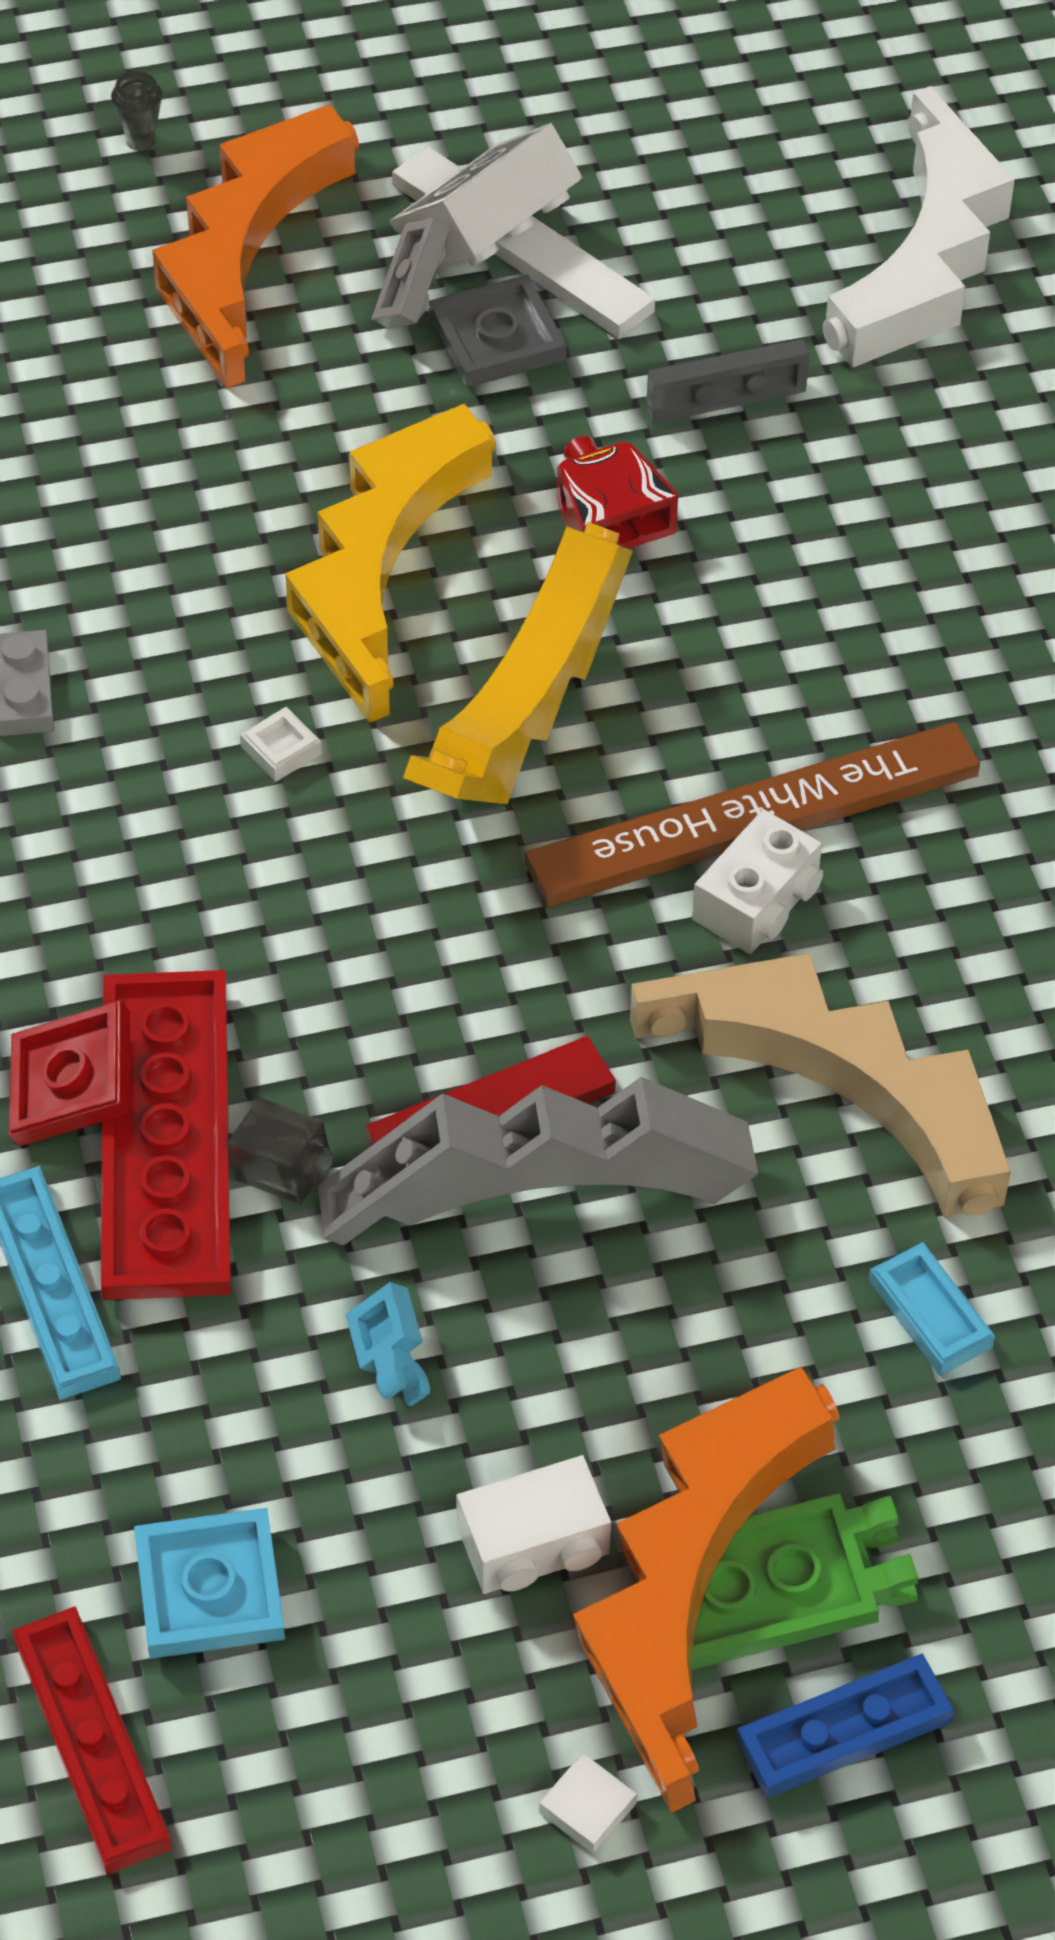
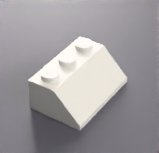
(497, 194)

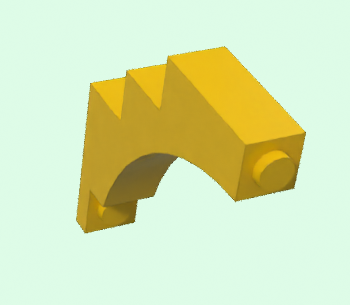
(395, 490)
(487, 742)

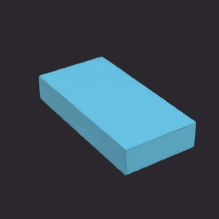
(931, 1308)

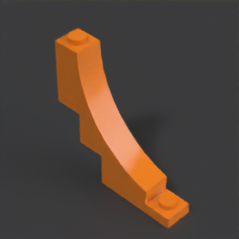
(261, 184)
(646, 1633)

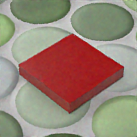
(70, 1073)

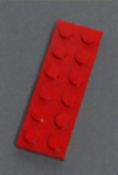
(170, 1156)

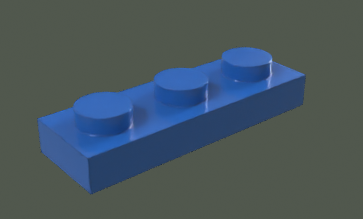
(844, 1725)

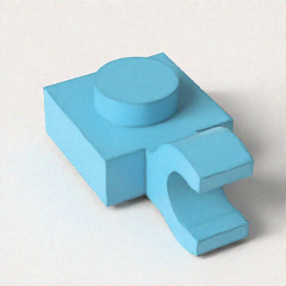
(383, 1336)

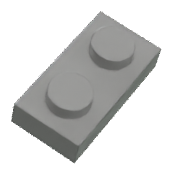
(411, 272)
(25, 683)

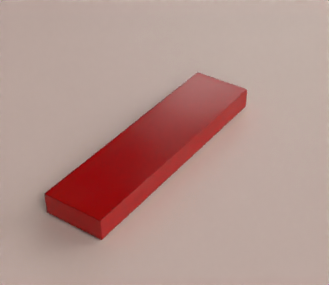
(569, 1069)
(91, 1740)

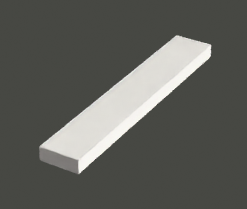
(546, 257)

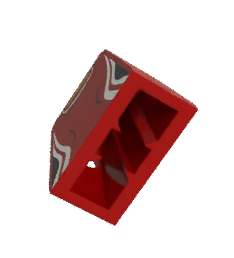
(615, 491)

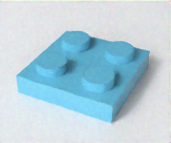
(209, 1583)

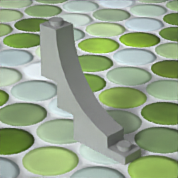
(546, 1140)

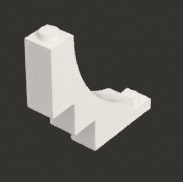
(921, 284)

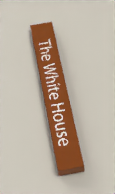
(712, 823)

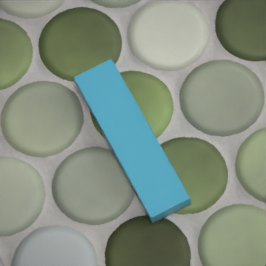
(53, 1287)

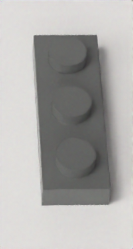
(727, 381)

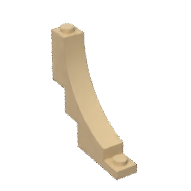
(781, 1019)

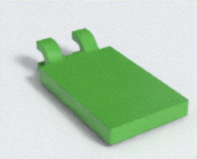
(801, 1578)

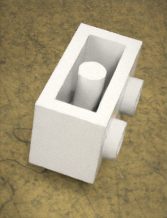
(757, 882)
(533, 1525)

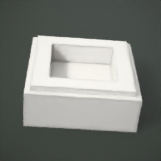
(280, 744)
(587, 1803)

